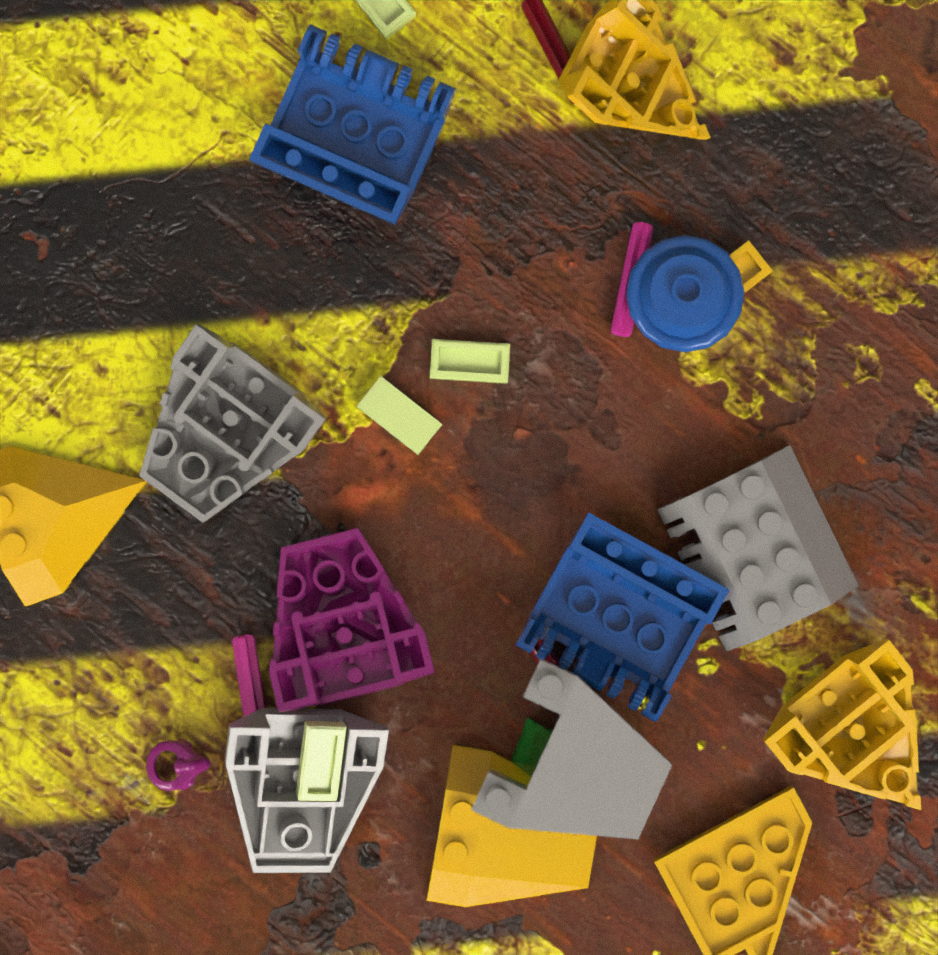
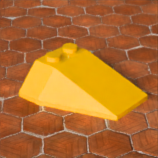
(492, 863)

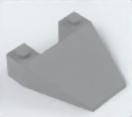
(592, 773)

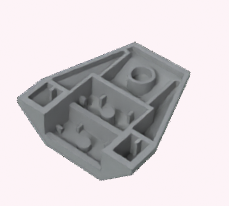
(263, 776)

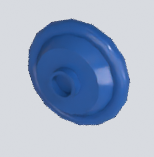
(685, 293)

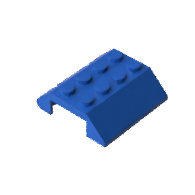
(353, 127)
(622, 614)

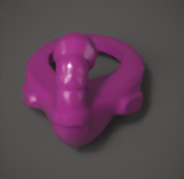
(186, 766)

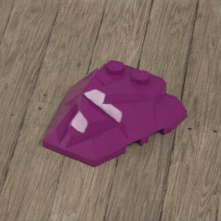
(340, 625)

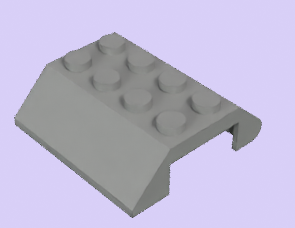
(765, 545)

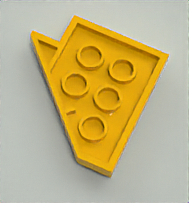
(740, 875)

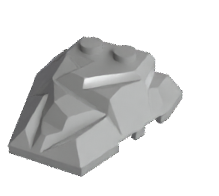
(223, 425)

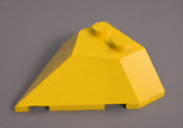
(629, 74)
(54, 518)
(854, 726)

